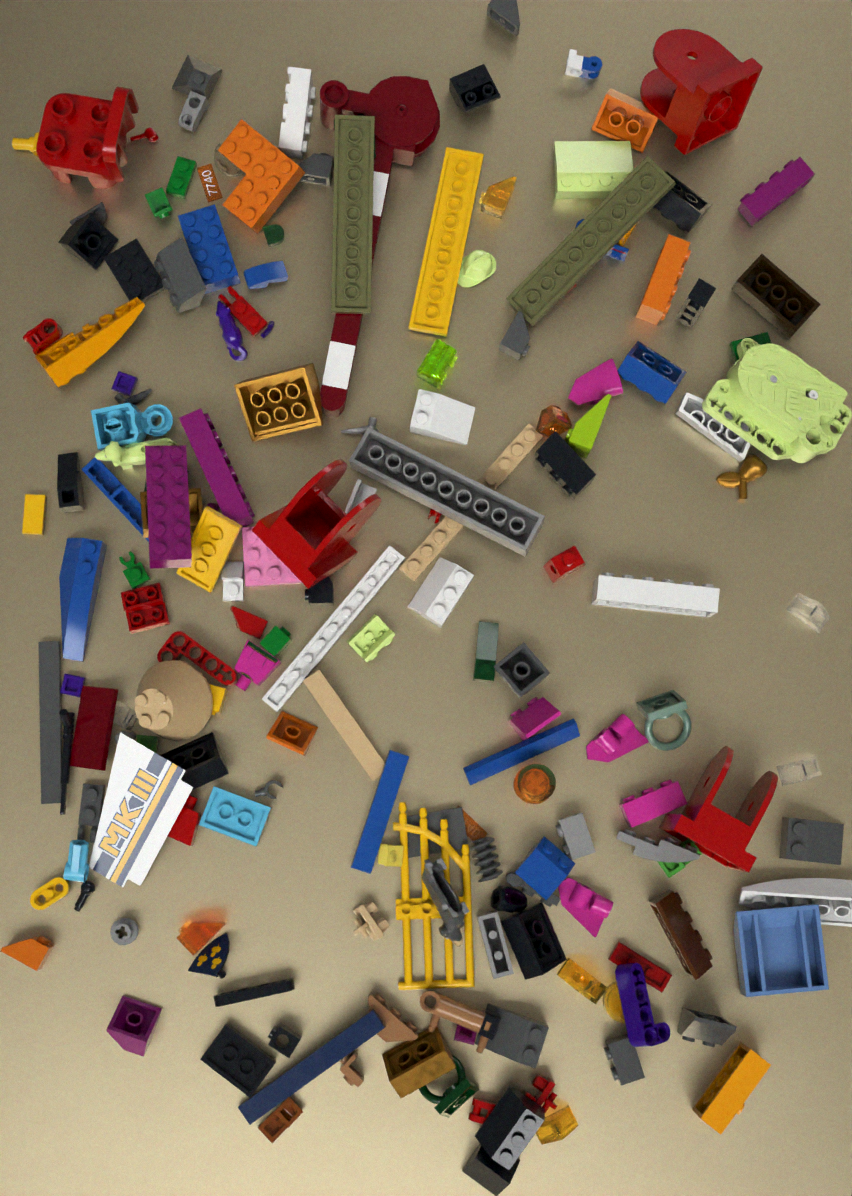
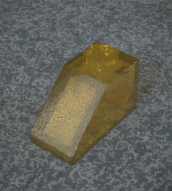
(497, 197)
(582, 981)

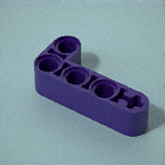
(637, 1008)

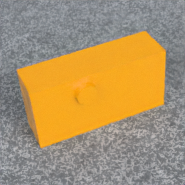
(731, 1088)

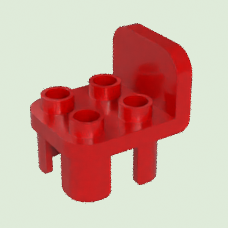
(87, 136)

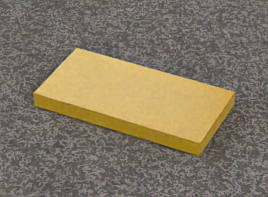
(210, 548)

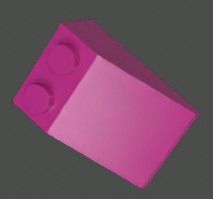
(533, 718)

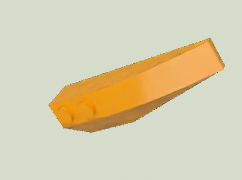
(77, 352)

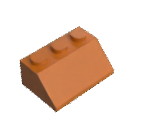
(625, 120)

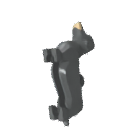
(445, 900)

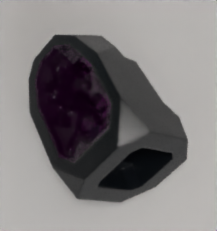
(508, 899)

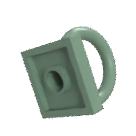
(663, 707)

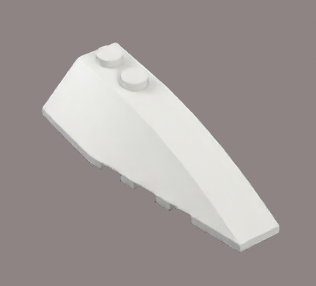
(831, 894)

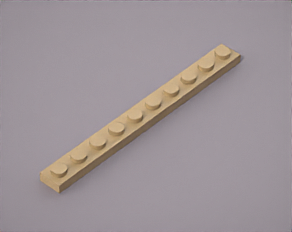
(492, 478)

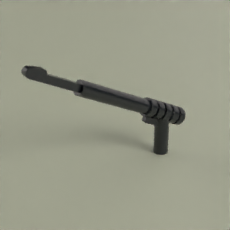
(68, 720)

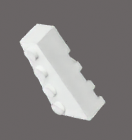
(297, 112)
(691, 411)

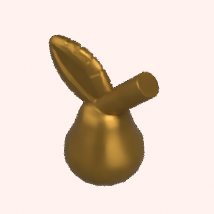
(750, 470)

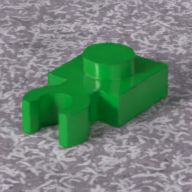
(135, 573)

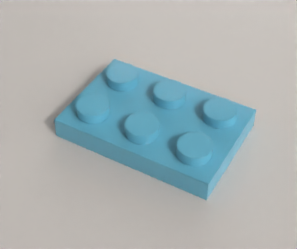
(235, 816)

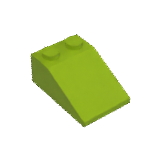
(585, 430)

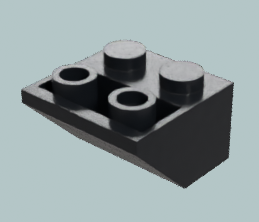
(473, 89)

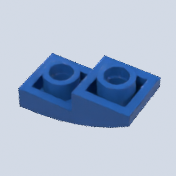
(266, 273)

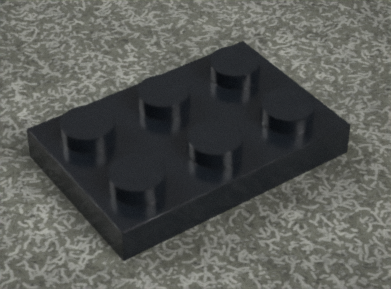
(134, 271)
(238, 1060)

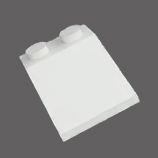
(441, 417)

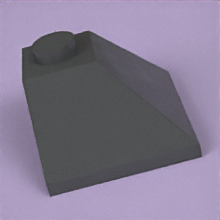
(197, 77)

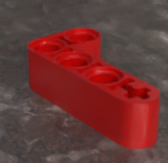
(201, 661)

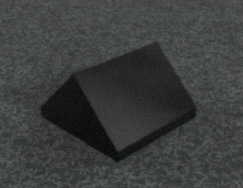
(489, 1172)

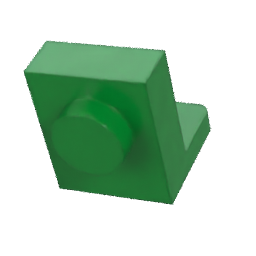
(159, 203)

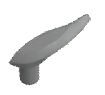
(361, 430)

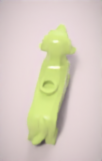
(130, 454)

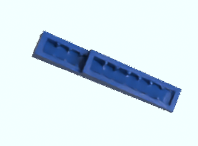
(115, 492)

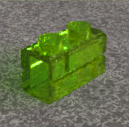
(437, 363)

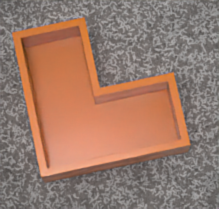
(267, 178)

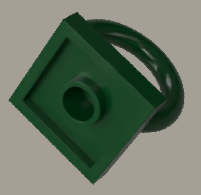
(455, 1095)

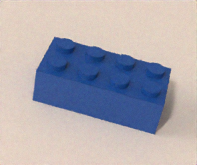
(209, 248)

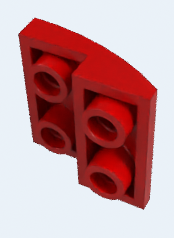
(145, 608)

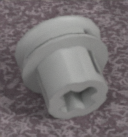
(130, 927)

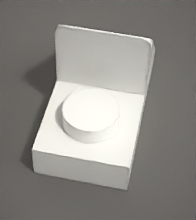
(233, 581)

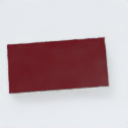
(93, 727)

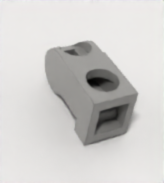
(193, 111)

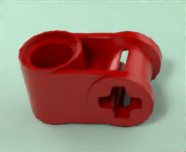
(41, 335)

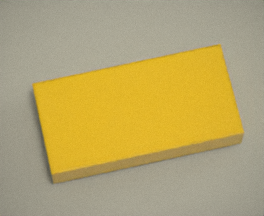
(34, 514)

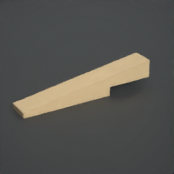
(345, 724)

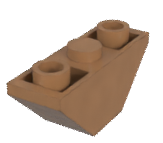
(396, 1028)

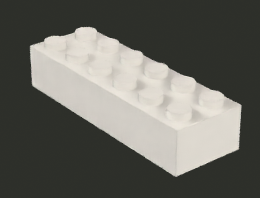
(655, 596)

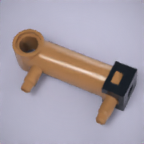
(461, 1014)

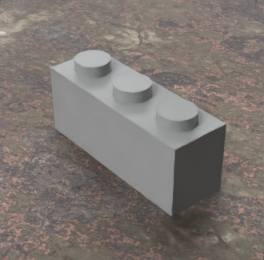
(495, 944)

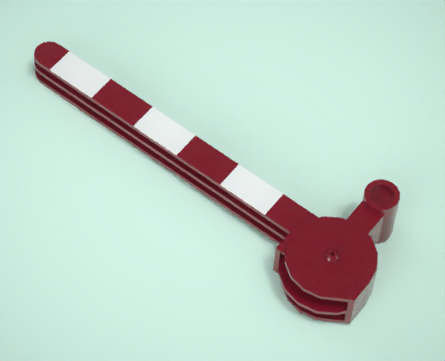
(403, 130)

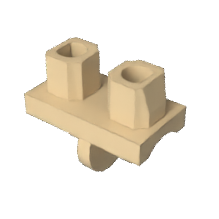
(366, 924)

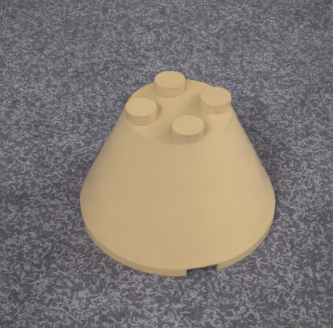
(173, 700)

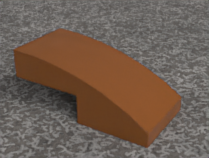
(280, 1119)

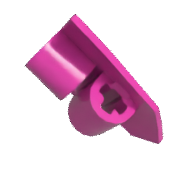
(596, 384)
(615, 741)
(584, 904)

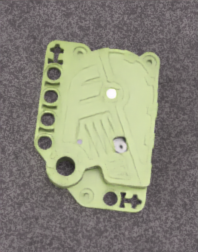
(780, 401)

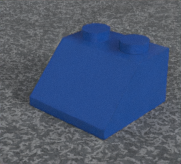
(545, 868)

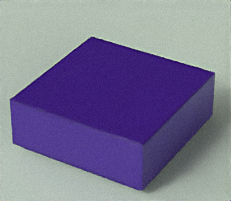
(124, 383)
(72, 685)

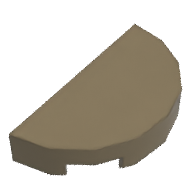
(225, 165)

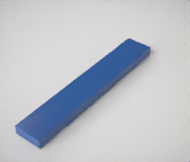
(521, 752)
(379, 811)

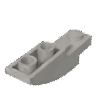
(666, 851)

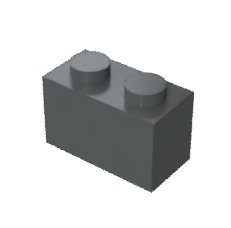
(624, 1060)

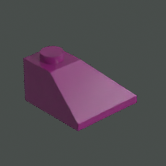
(134, 1025)

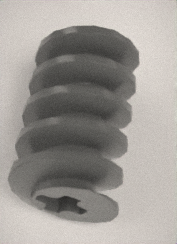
(486, 859)

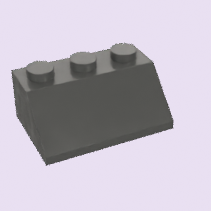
(180, 276)

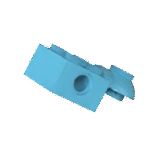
(128, 424)

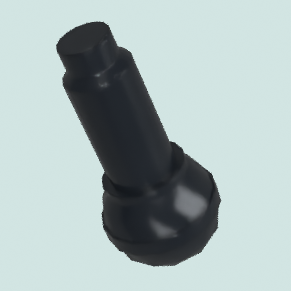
(86, 890)

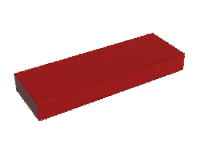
(653, 974)

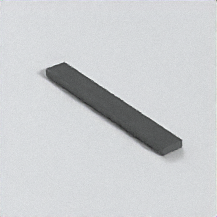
(50, 721)

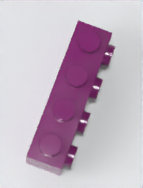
(775, 191)

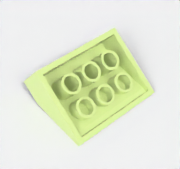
(590, 168)

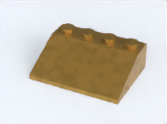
(281, 402)

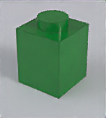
(276, 641)

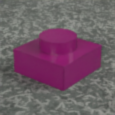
(465, 1035)

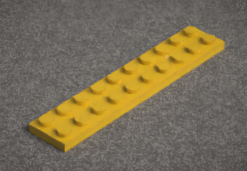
(446, 242)

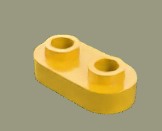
(50, 892)

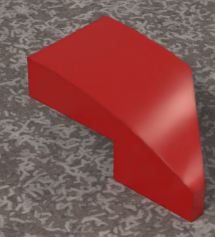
(248, 622)

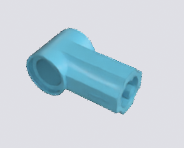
(76, 866)

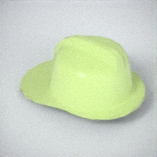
(476, 268)

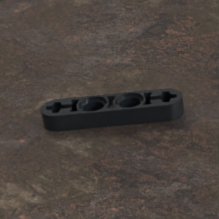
(254, 992)

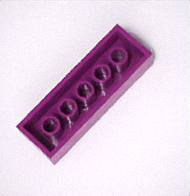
(215, 467)
(168, 507)

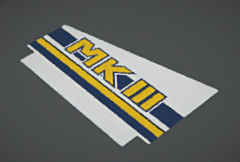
(137, 812)

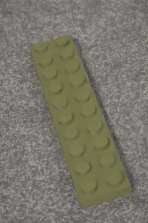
(352, 214)
(591, 240)

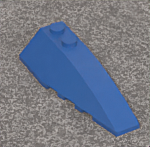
(78, 593)

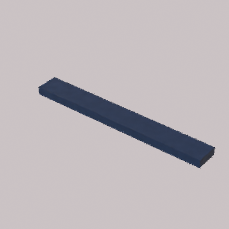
(311, 1066)

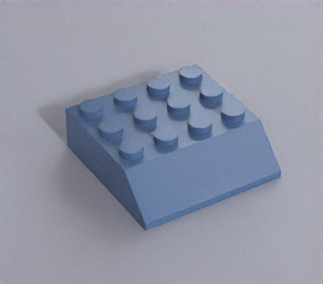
(780, 950)

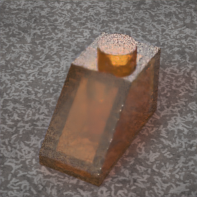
(553, 420)
(198, 934)

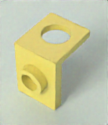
(390, 855)

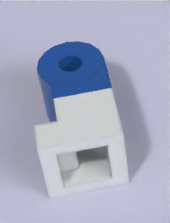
(582, 66)

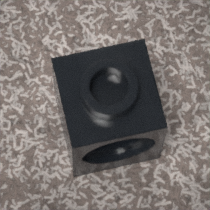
(285, 1049)

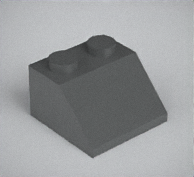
(521, 670)

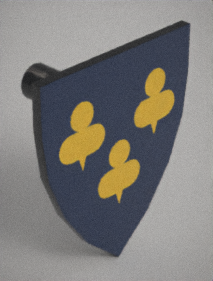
(212, 958)

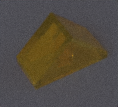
(557, 1126)

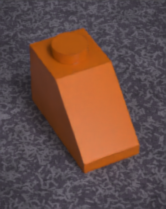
(31, 952)

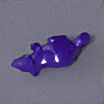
(231, 333)

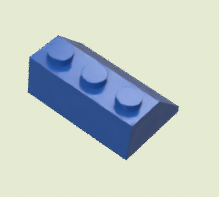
(651, 372)

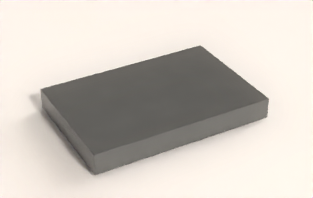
(456, 830)

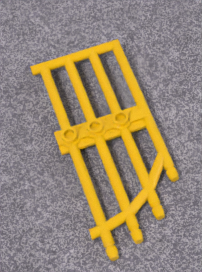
(425, 909)

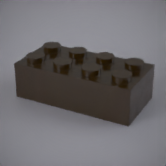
(775, 296)

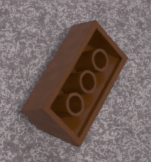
(680, 933)

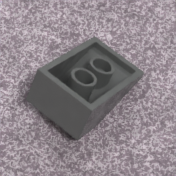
(811, 841)
(704, 1027)
(517, 1036)

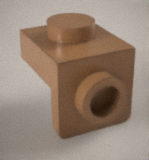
(351, 1075)

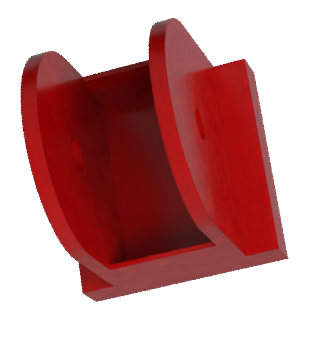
(697, 95)
(312, 531)
(714, 830)

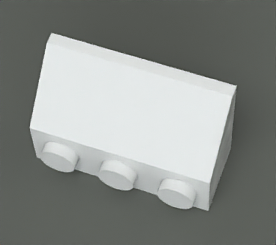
(441, 591)

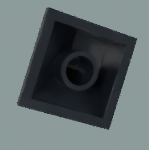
(88, 241)

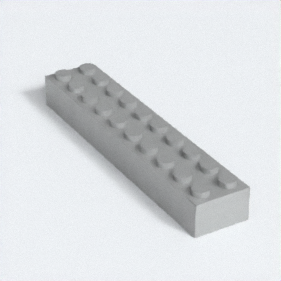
(447, 491)

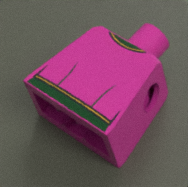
(254, 665)

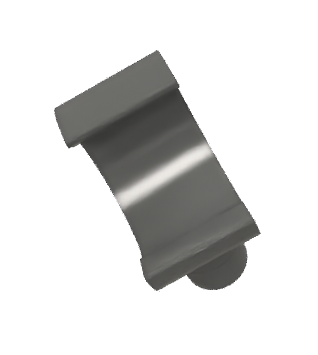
(264, 791)

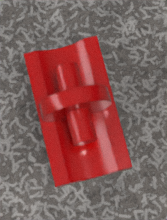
(545, 1087)

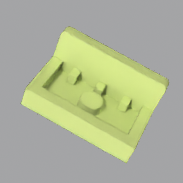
(371, 638)

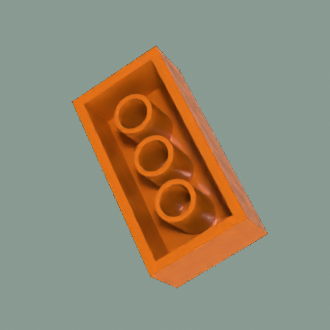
(664, 280)

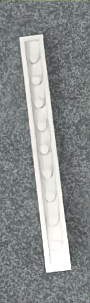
(333, 628)

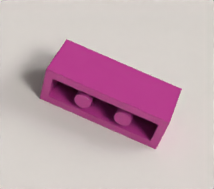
(652, 803)

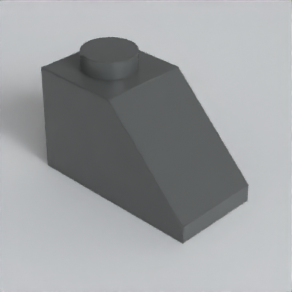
(506, 14)
(318, 169)
(516, 338)

